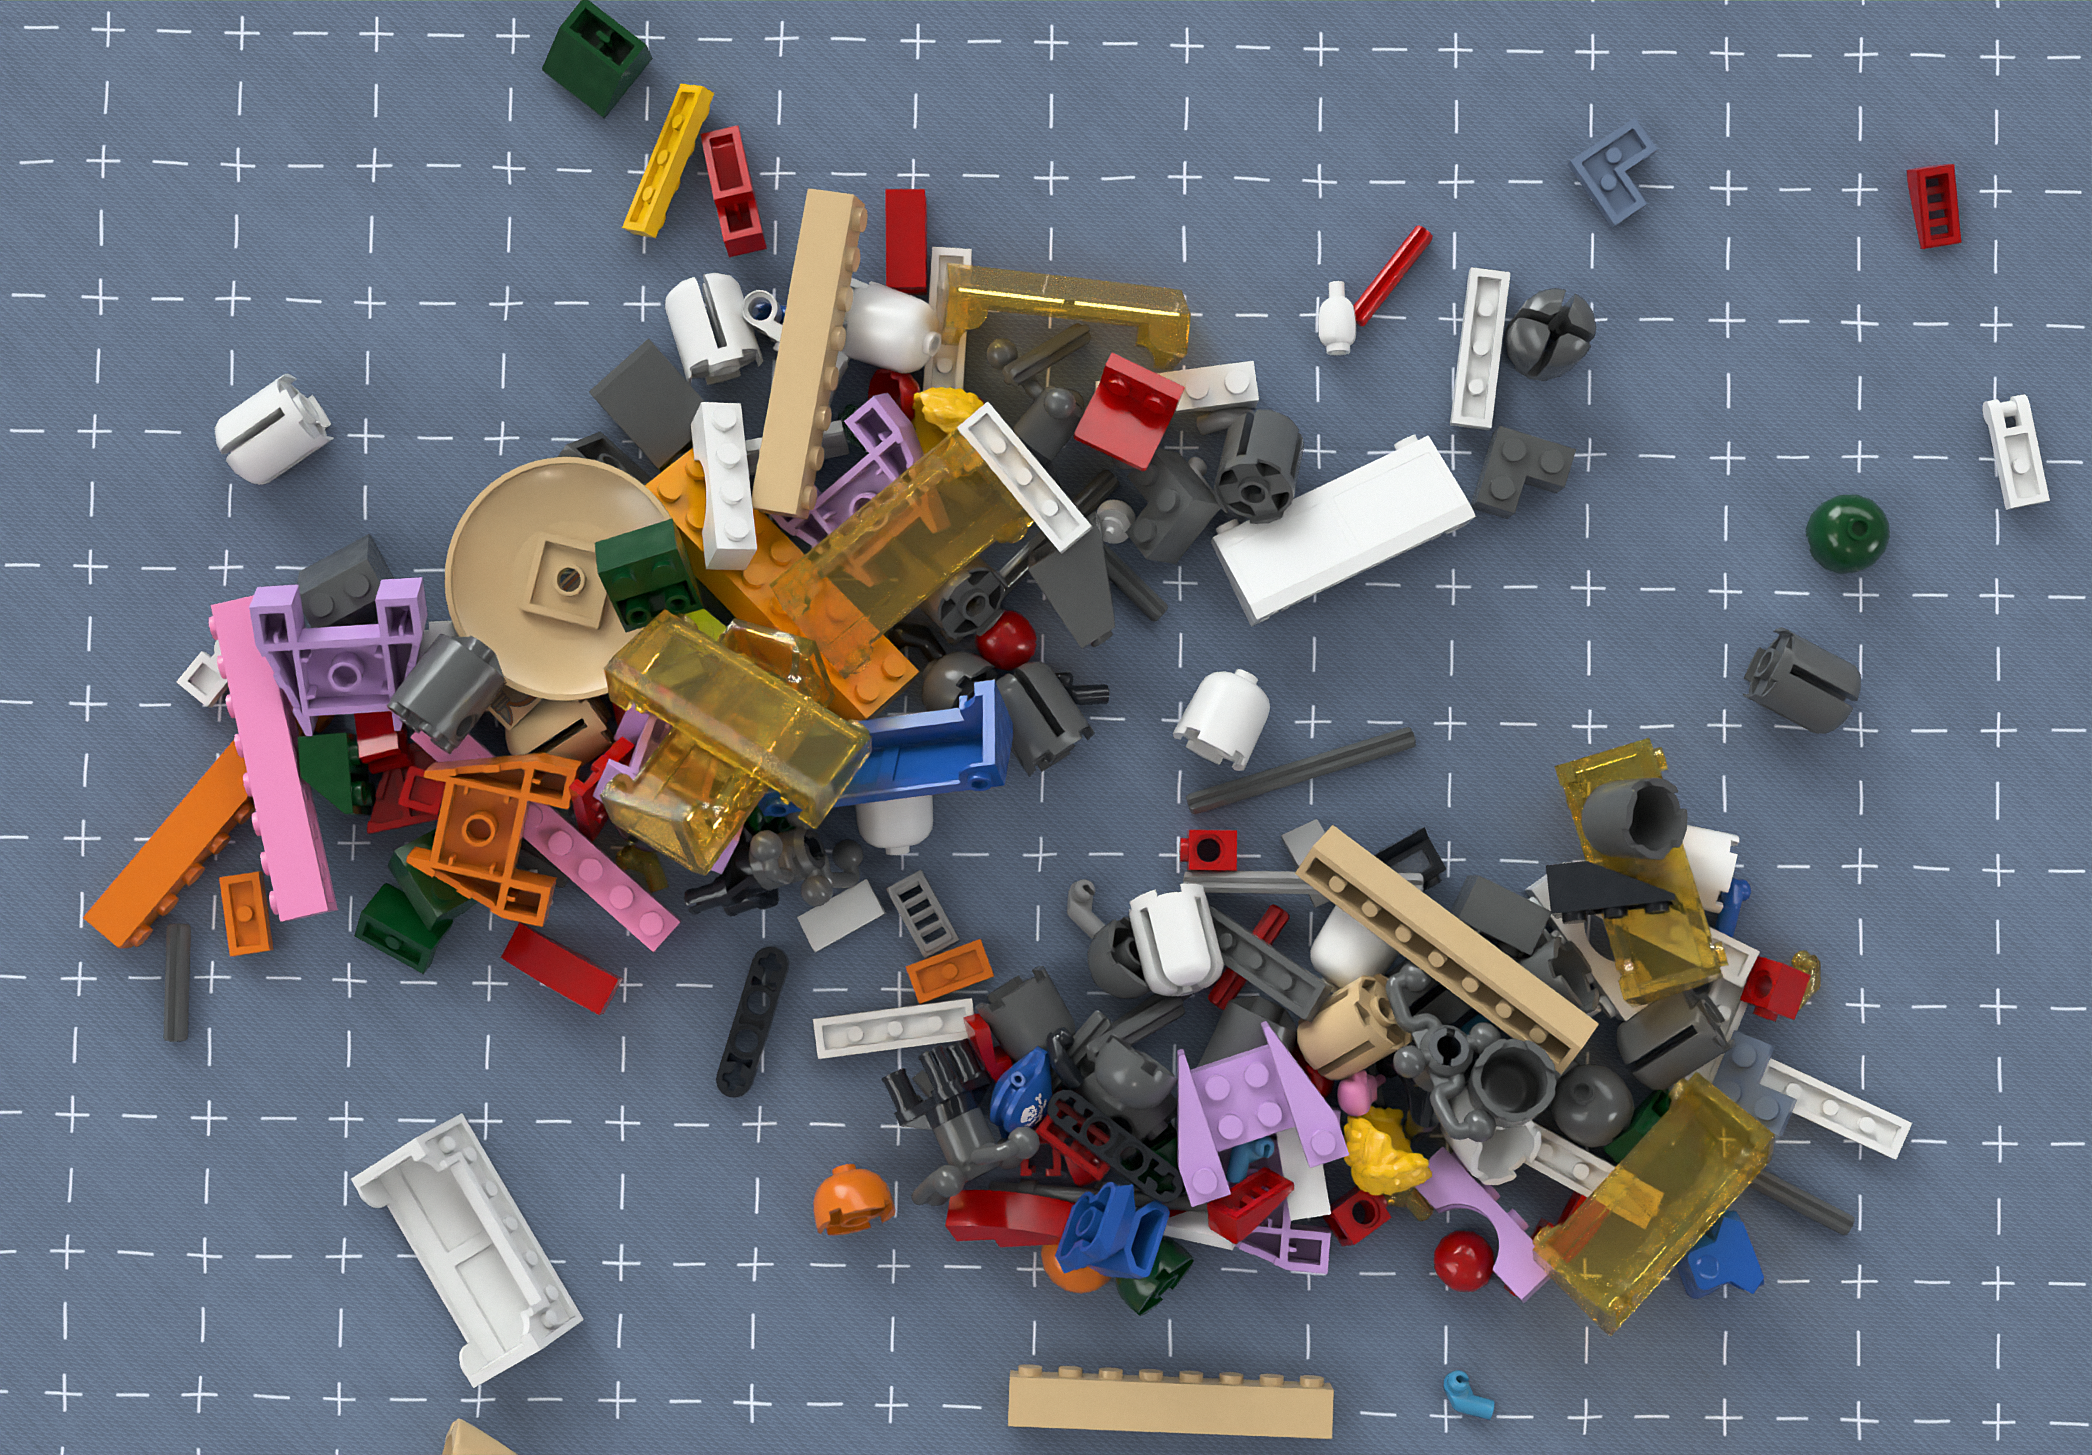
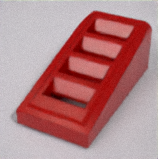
(1918, 194)
(1044, 1133)
(1236, 1223)

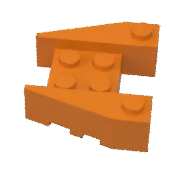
(484, 829)

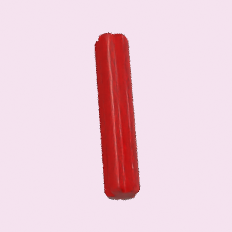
(1391, 274)
(1231, 982)

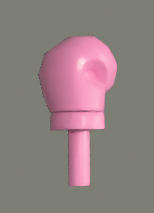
(1359, 1092)

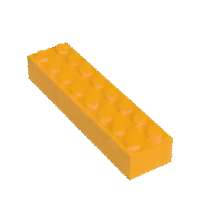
(751, 599)

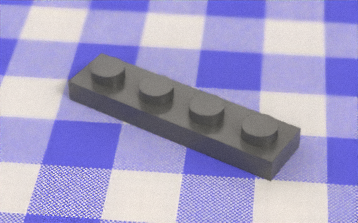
(1269, 968)

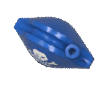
(1022, 1093)

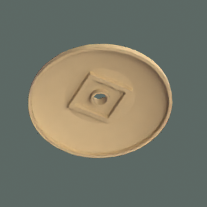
(510, 564)

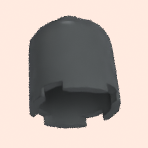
(1634, 818)
(1564, 971)
(1025, 1013)
(1512, 1082)

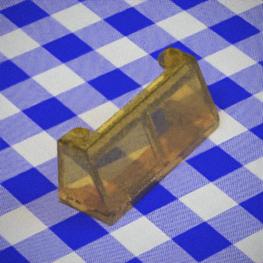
(1156, 311)
(898, 551)
(739, 713)
(689, 796)
(1651, 952)
(1655, 1203)

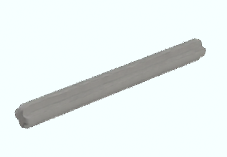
(1263, 881)

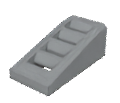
(903, 886)

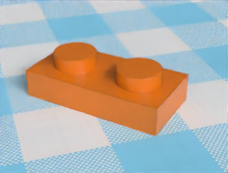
(246, 913)
(949, 971)

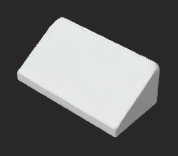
(841, 915)

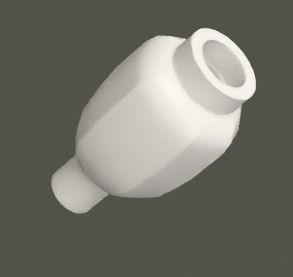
(1337, 321)

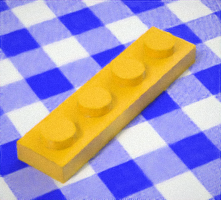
(668, 160)

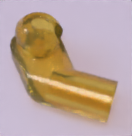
(645, 863)
(1811, 965)
(1413, 1201)

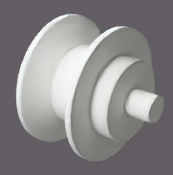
(1115, 520)

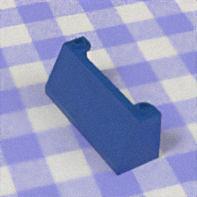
(928, 753)

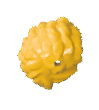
(940, 413)
(1381, 1153)

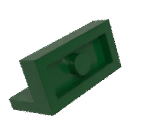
(397, 930)

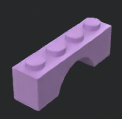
(1456, 1189)

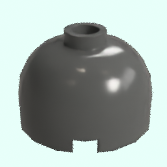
(953, 677)
(1116, 961)
(1131, 1076)
(1592, 1105)

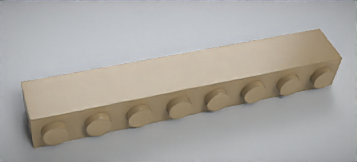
(808, 354)
(1445, 947)
(1170, 1403)

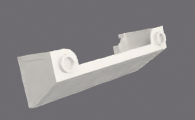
(1342, 529)
(472, 1247)

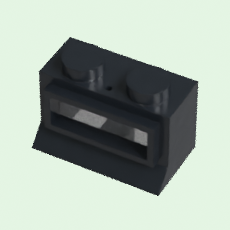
(1414, 855)

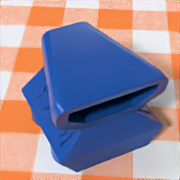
(1112, 1234)
(1721, 1258)

